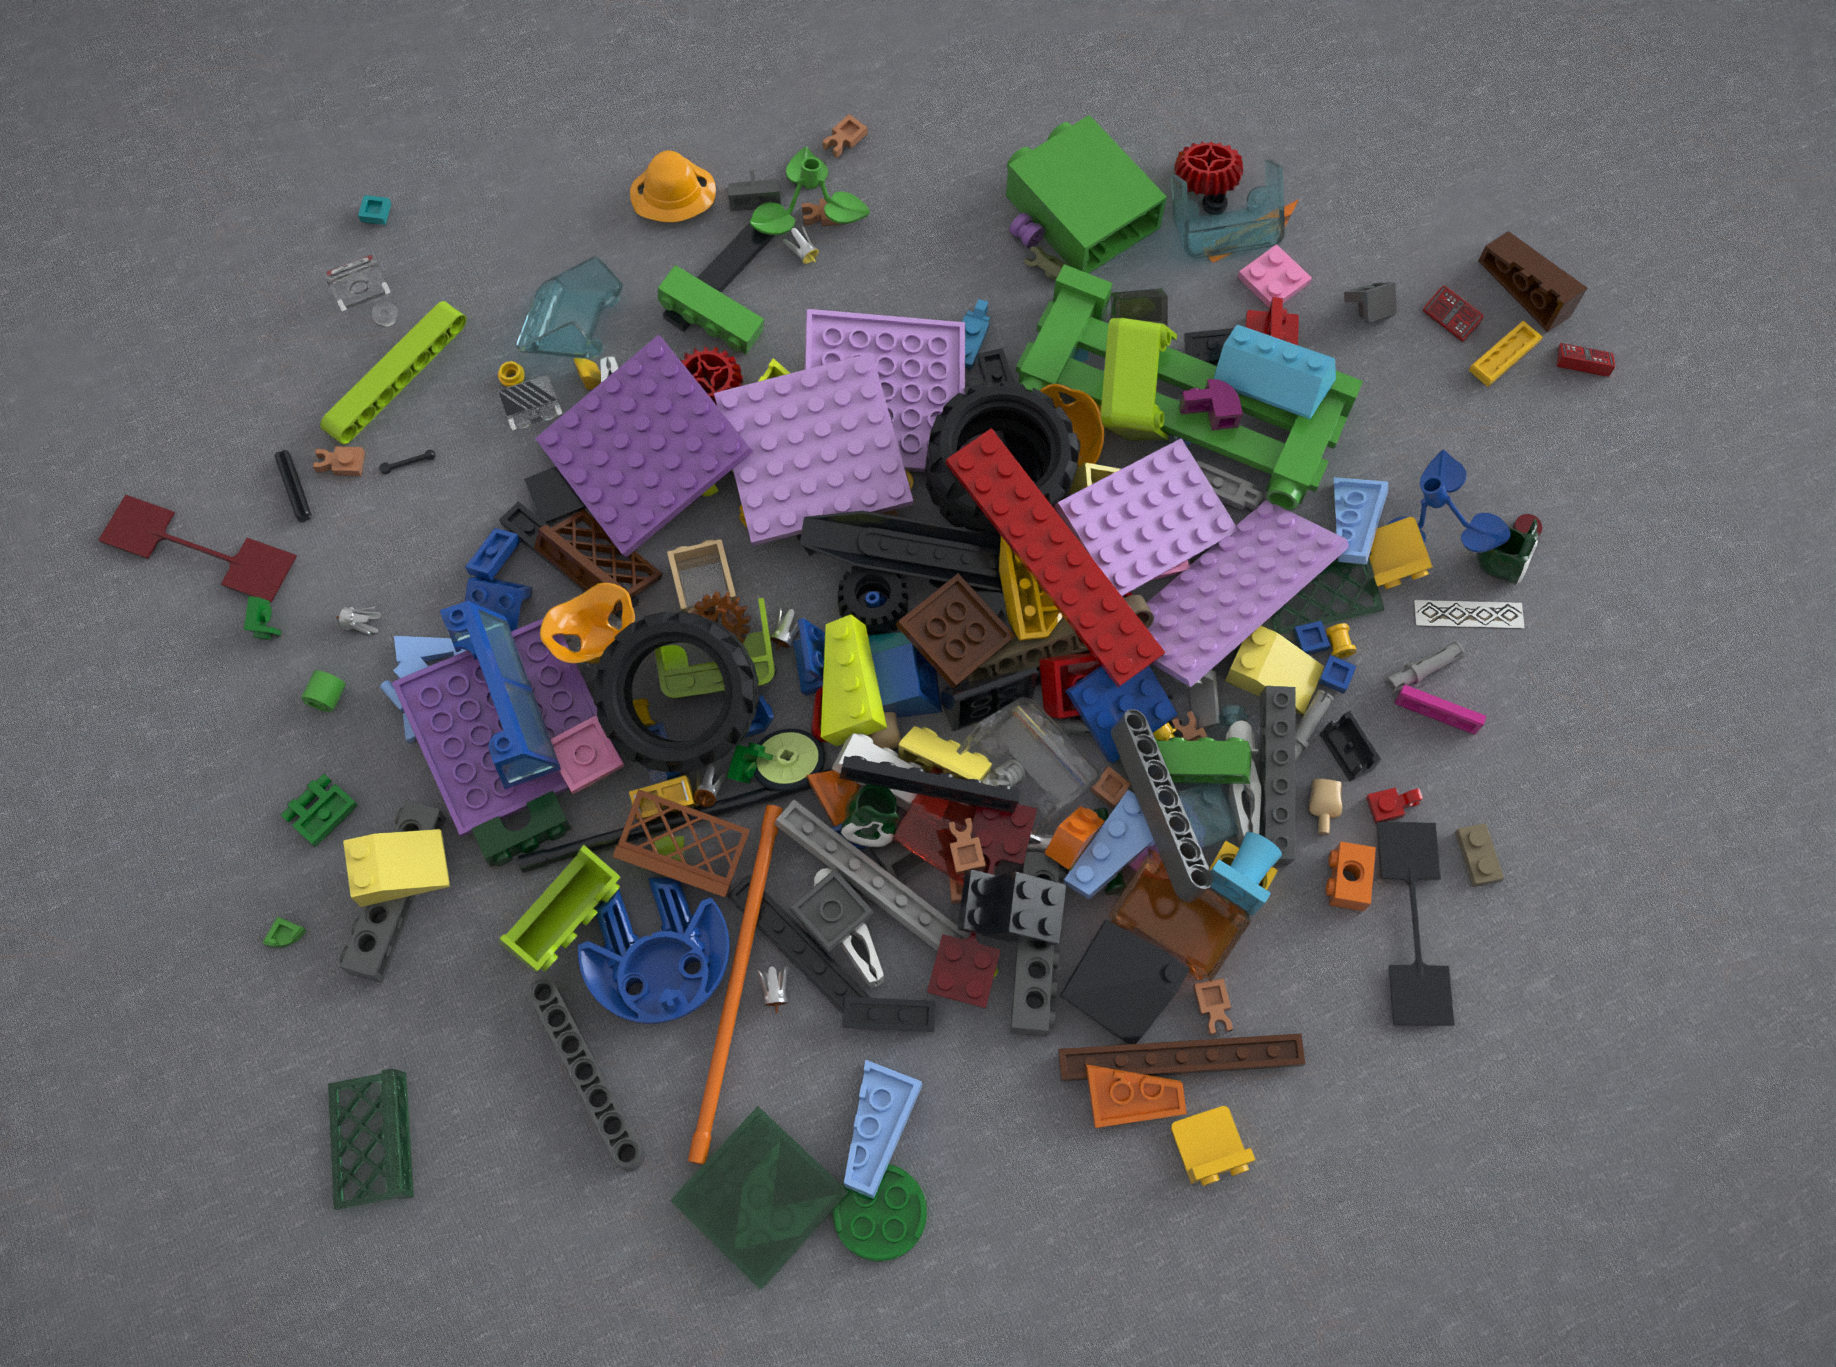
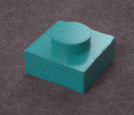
(374, 210)

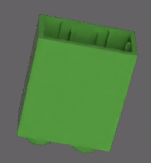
(1084, 194)

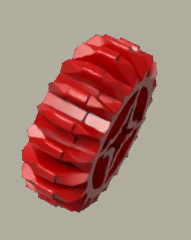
(1209, 168)
(716, 368)

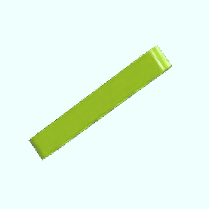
(393, 372)

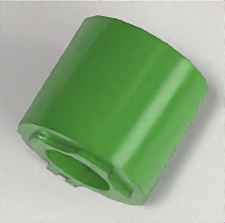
(323, 691)

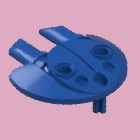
(656, 960)

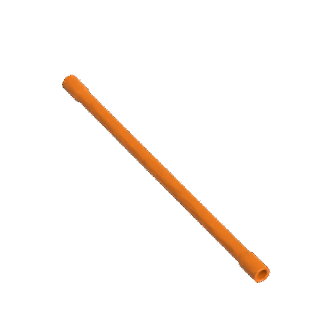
(702, 1136)

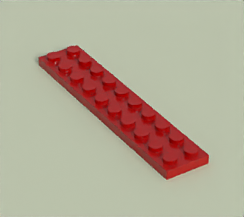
(1055, 558)

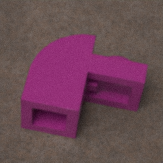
(1218, 400)

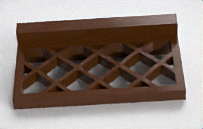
(585, 569)

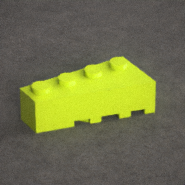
(849, 683)

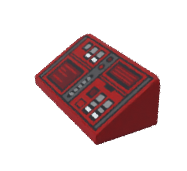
(1453, 313)
(1585, 359)

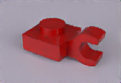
(1388, 805)

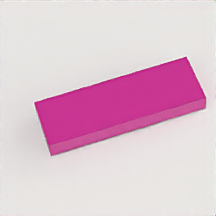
(1440, 709)

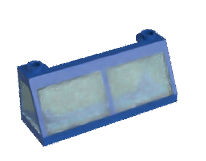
(524, 746)

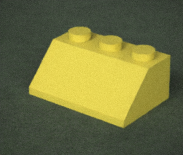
(928, 750)

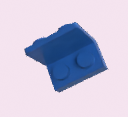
(499, 597)
(810, 656)

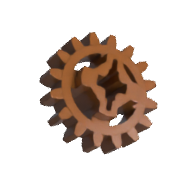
(725, 607)

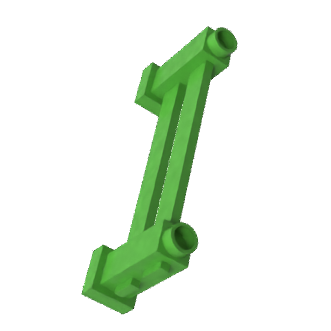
(1077, 322)

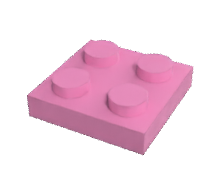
(1274, 276)
(585, 755)

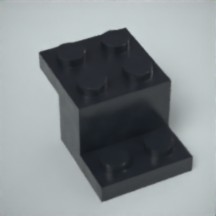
(1012, 907)

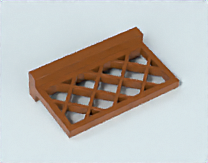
(674, 868)

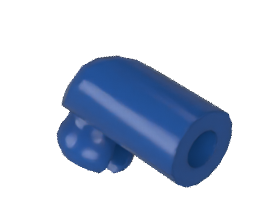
(875, 599)

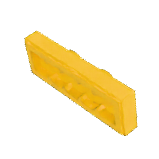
(1505, 353)

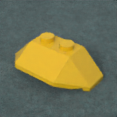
(1026, 604)

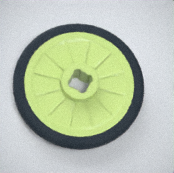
(805, 757)

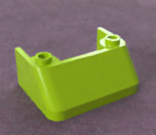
(1132, 379)
(685, 680)

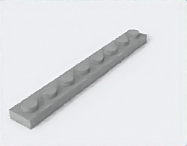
(866, 875)

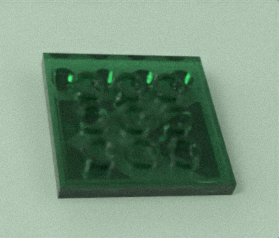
(759, 1197)

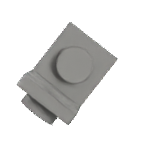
(1204, 700)

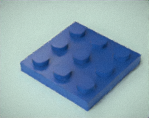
(1103, 704)

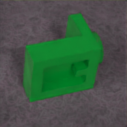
(257, 616)
(744, 763)

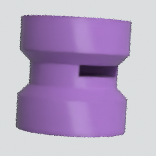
(1027, 230)

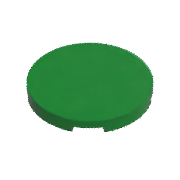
(885, 1225)

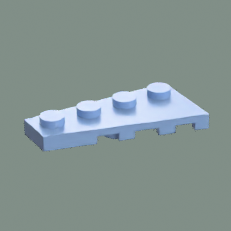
(1358, 515)
(1112, 848)
(881, 1116)

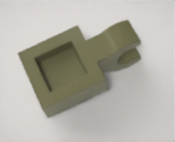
(1049, 263)

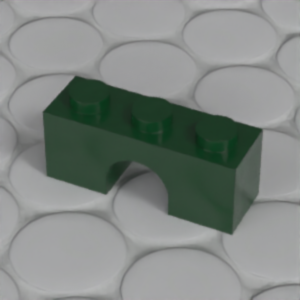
(545, 824)

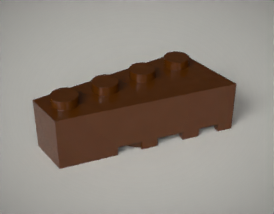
(1532, 280)

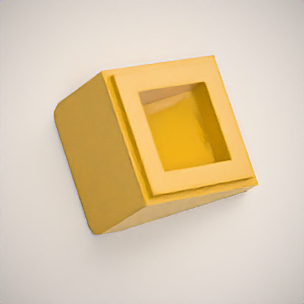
(588, 372)

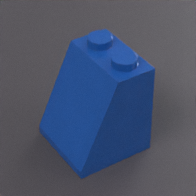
(907, 682)

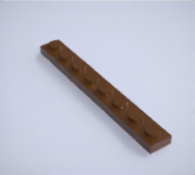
(1186, 1056)

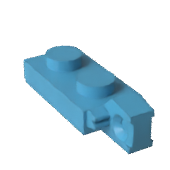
(975, 331)

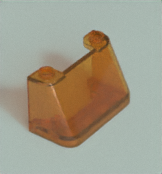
(1196, 930)

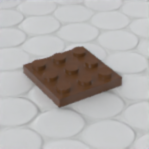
(955, 630)

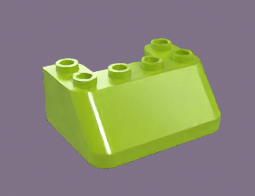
(560, 910)

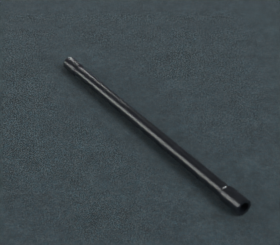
(547, 856)

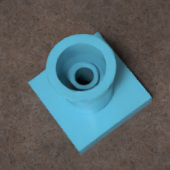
(1241, 879)

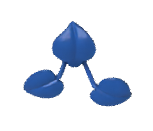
(1447, 476)

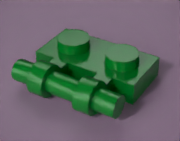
(324, 814)

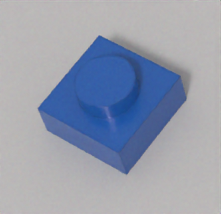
(1311, 637)
(1337, 674)

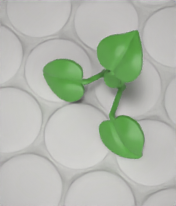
(809, 172)

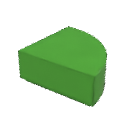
(283, 934)

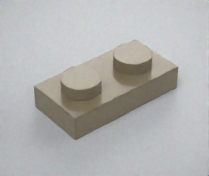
(1479, 855)

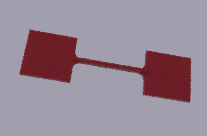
(252, 571)
(964, 966)

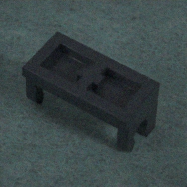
(1350, 746)

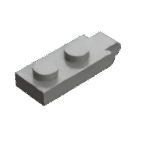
(1231, 489)

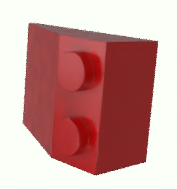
(1059, 675)

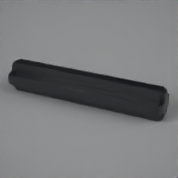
(293, 486)

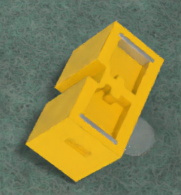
(675, 790)

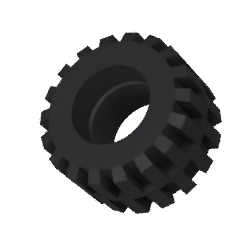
(865, 580)

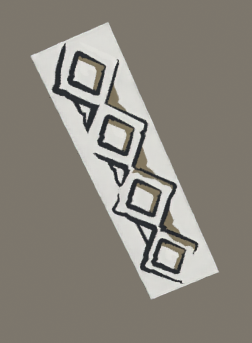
(1469, 614)

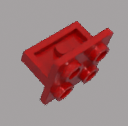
(1275, 322)

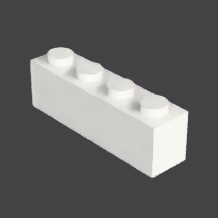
(863, 746)

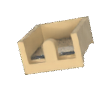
(700, 572)

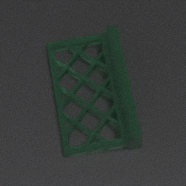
(1336, 568)
(396, 1139)

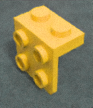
(1398, 553)
(1211, 1146)

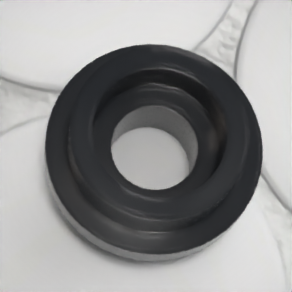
(1215, 209)

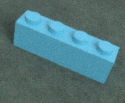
(1275, 371)

